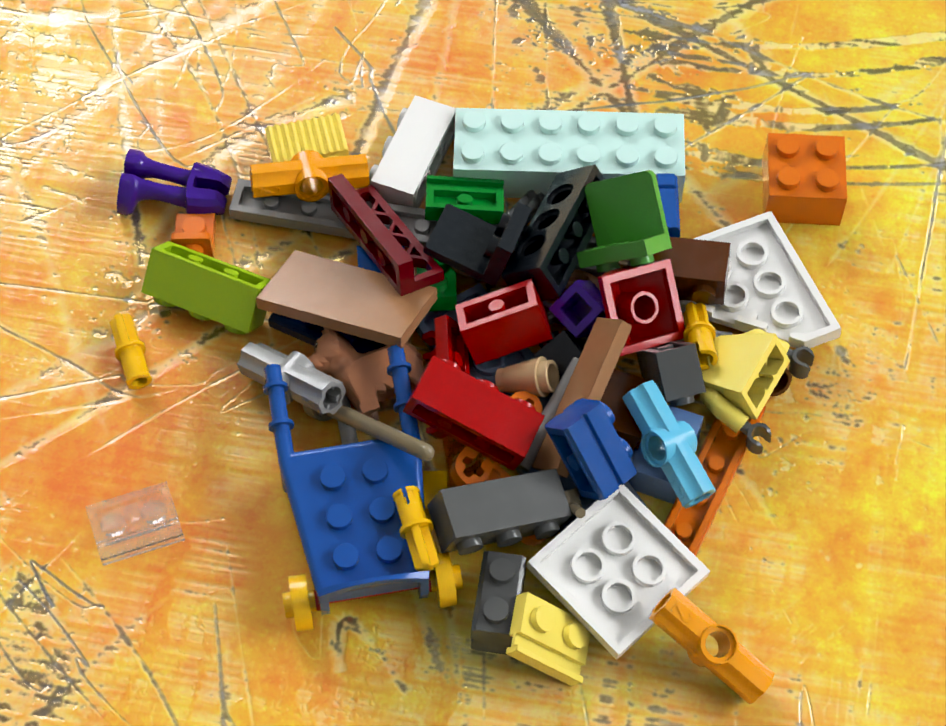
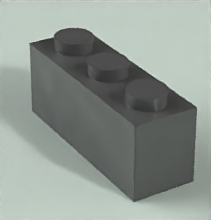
(499, 511)

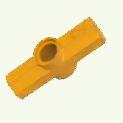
(307, 175)
(733, 662)

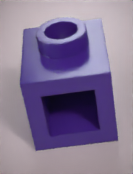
(579, 308)

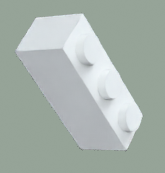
(414, 152)

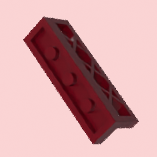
(378, 242)

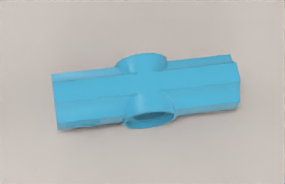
(669, 444)

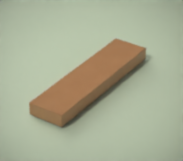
(587, 380)

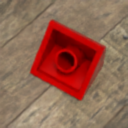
(645, 300)

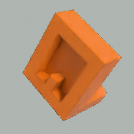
(196, 232)

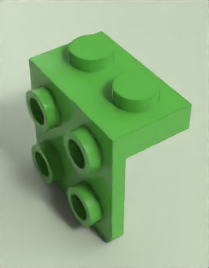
(625, 221)

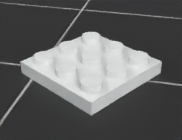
(616, 569)

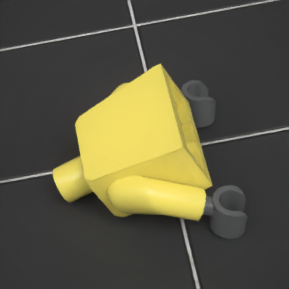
(746, 377)

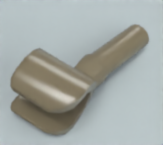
(575, 503)

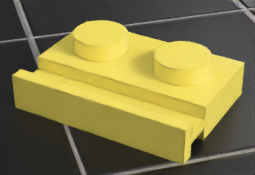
(548, 639)

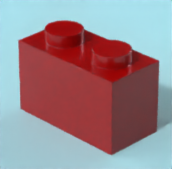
(503, 321)

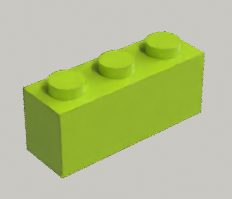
(204, 287)

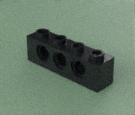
(555, 235)

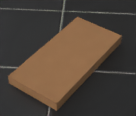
(345, 299)

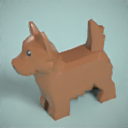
(362, 374)

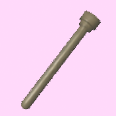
(377, 430)

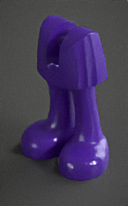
(202, 190)

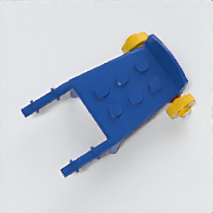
(349, 512)

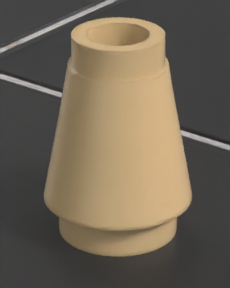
(534, 376)

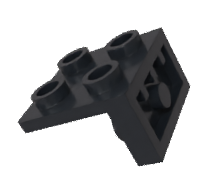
(475, 244)

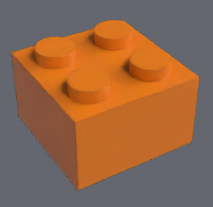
(804, 178)

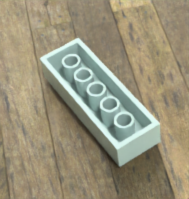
(535, 145)

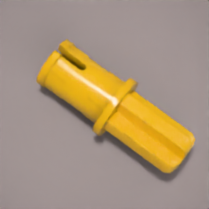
(700, 332)
(130, 351)
(416, 529)

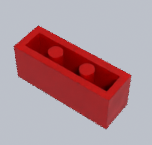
(474, 412)

